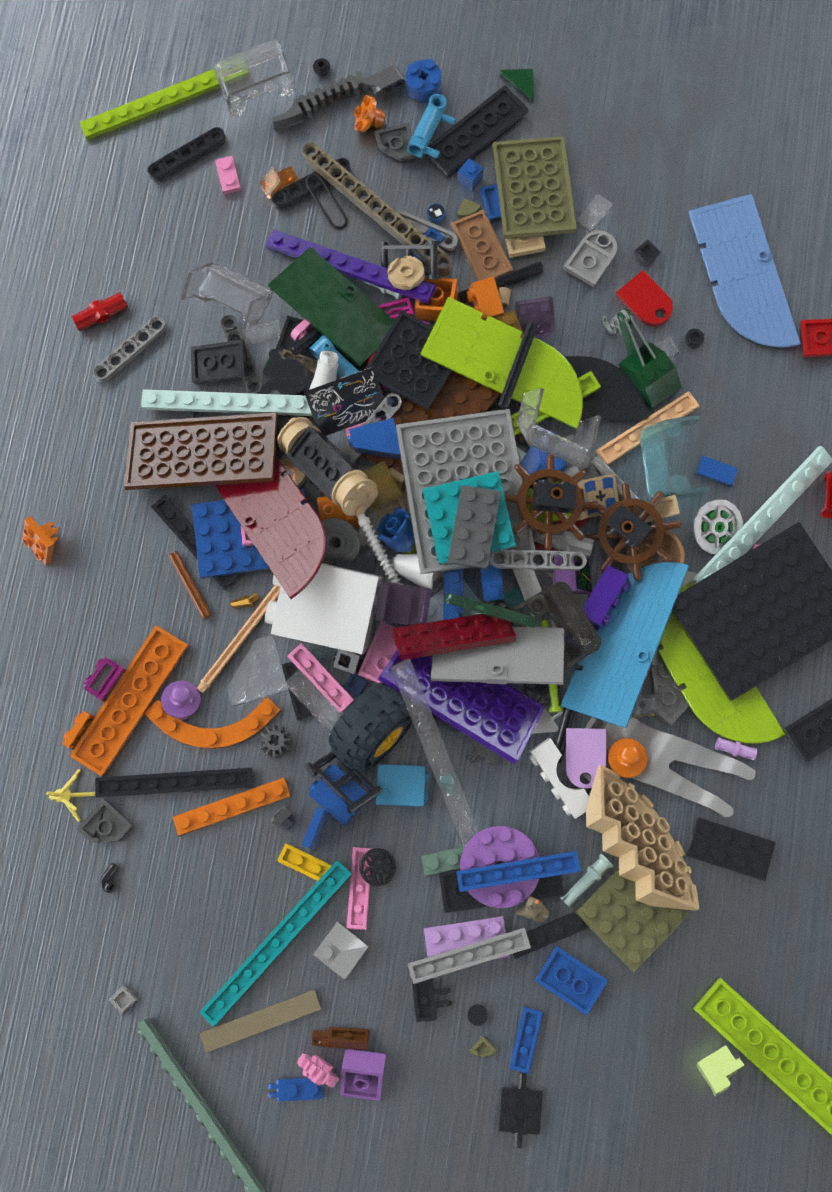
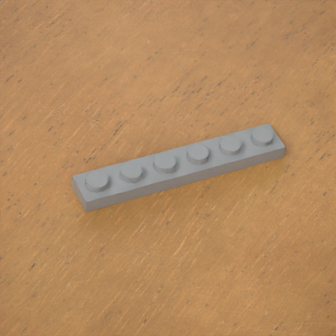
(468, 955)

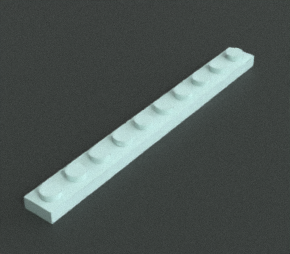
(225, 402)
(768, 512)

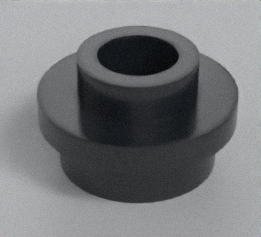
(321, 71)

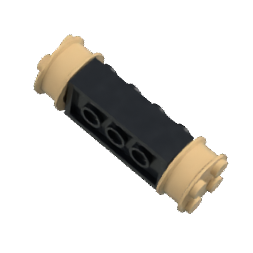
(327, 466)

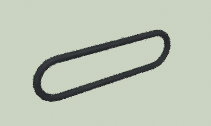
(337, 227)

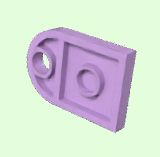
(584, 753)

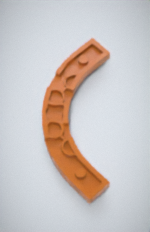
(214, 737)

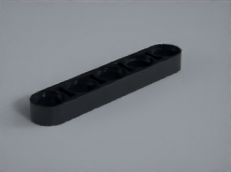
(191, 146)
(300, 184)

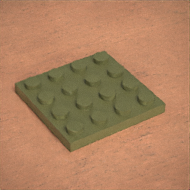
(627, 925)

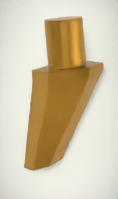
(244, 601)

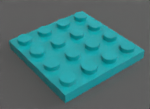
(442, 509)

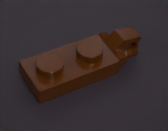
(342, 1038)

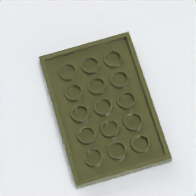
(534, 187)

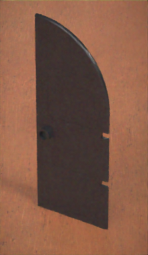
(614, 400)

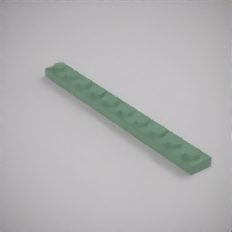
(194, 1100)

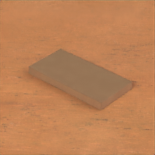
(481, 246)

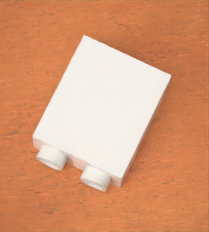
(330, 611)

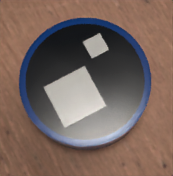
(436, 212)

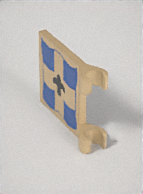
(598, 489)

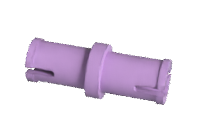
(736, 748)

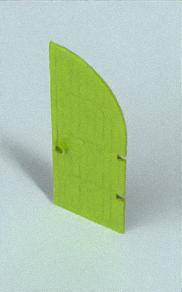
(486, 355)
(740, 720)

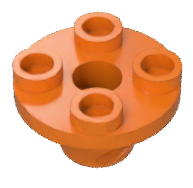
(368, 115)
(627, 758)

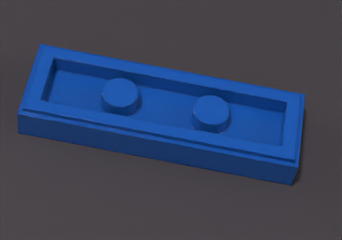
(526, 1040)

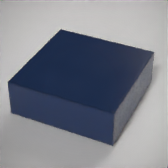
(355, 685)

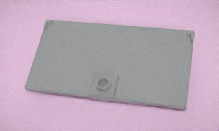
(531, 659)

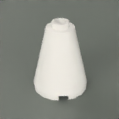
(408, 567)

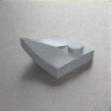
(341, 950)

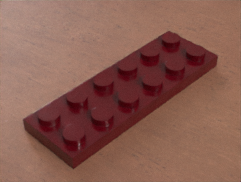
(451, 635)

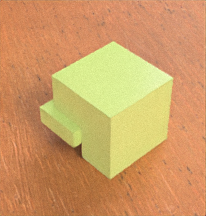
(718, 1068)

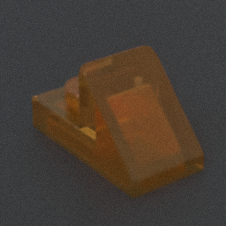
(275, 181)

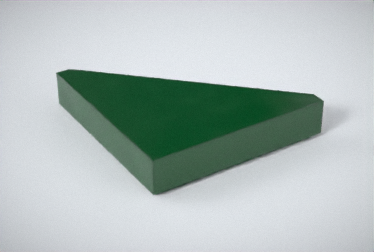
(521, 80)

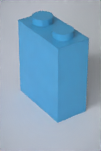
(402, 785)

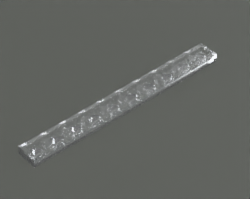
(435, 750)

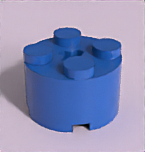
(423, 80)
(397, 530)

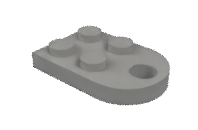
(591, 258)

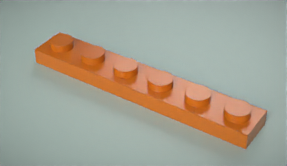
(231, 806)

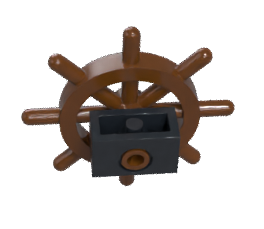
(551, 499)
(632, 530)

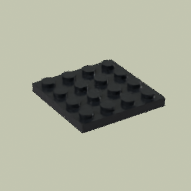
(402, 366)

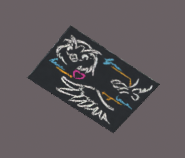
(345, 401)

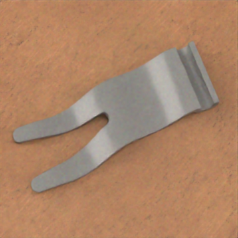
(666, 748)

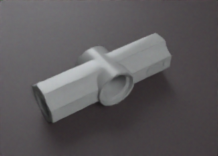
(568, 542)

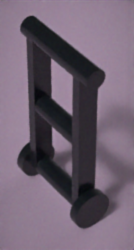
(432, 245)
(314, 769)

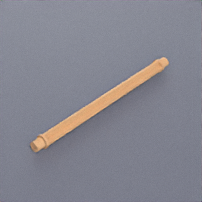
(238, 640)

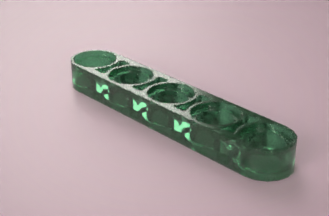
(490, 610)

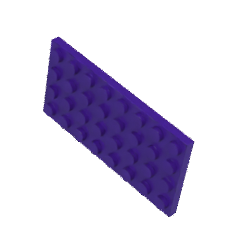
(486, 712)

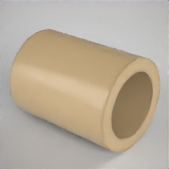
(504, 294)

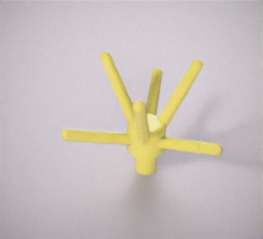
(64, 795)

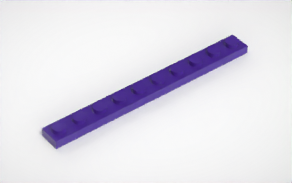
(347, 265)

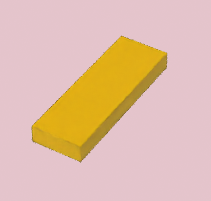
(303, 862)

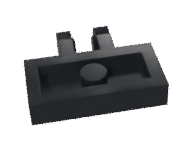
(424, 1000)

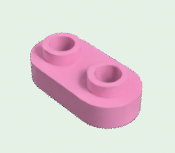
(301, 330)

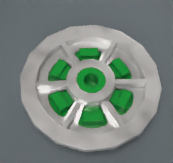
(716, 525)

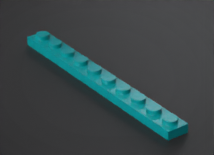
(275, 943)

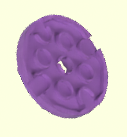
(497, 845)

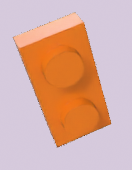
(74, 735)

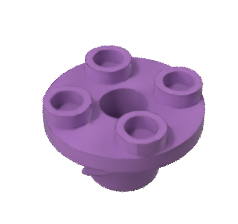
(180, 699)

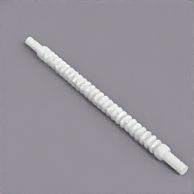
(365, 523)

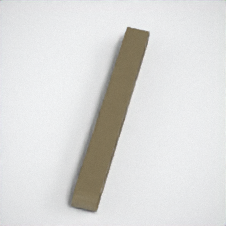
(371, 202)

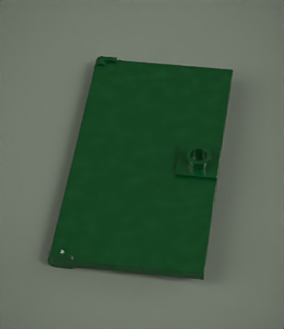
(333, 305)

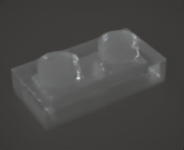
(594, 213)

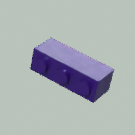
(606, 596)

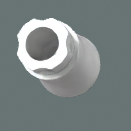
(326, 369)

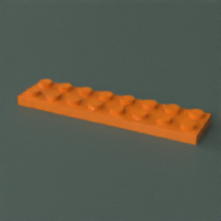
(129, 701)

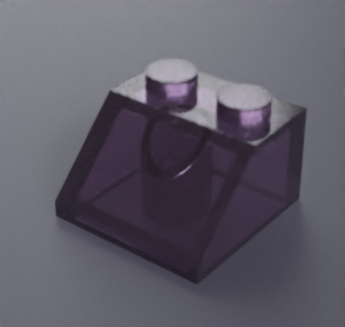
(536, 311)

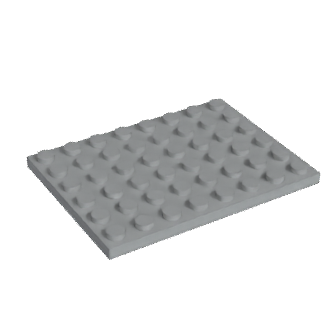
(452, 451)

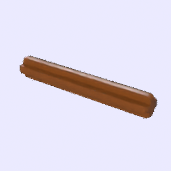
(190, 585)

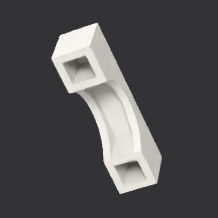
(547, 757)

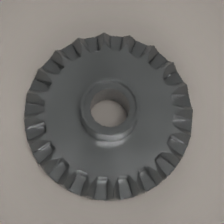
(350, 542)

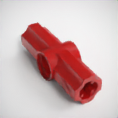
(99, 311)

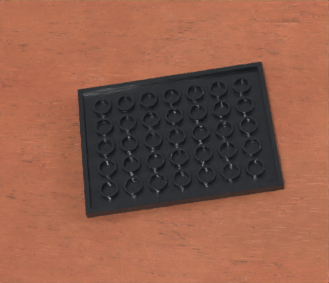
(760, 611)

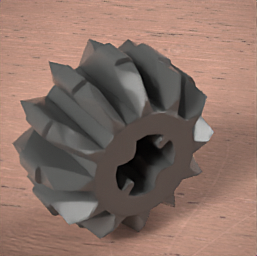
(269, 739)

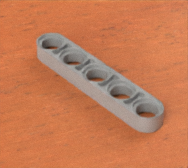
(125, 357)
(384, 406)
(547, 557)

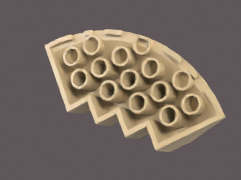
(641, 842)

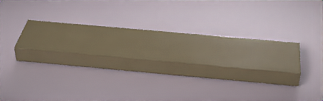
(260, 1021)

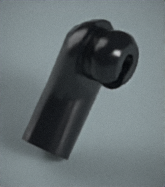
(107, 878)

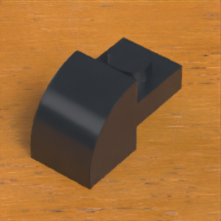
(363, 564)

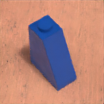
(376, 439)
(491, 583)

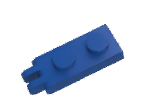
(295, 1089)

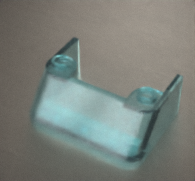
(657, 459)

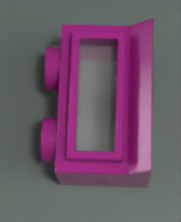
(103, 678)

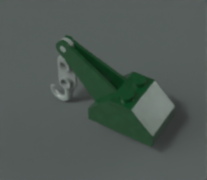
(647, 365)

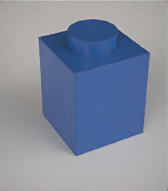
(470, 174)

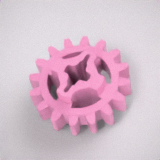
(317, 1070)

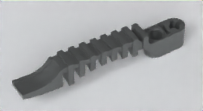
(380, 84)

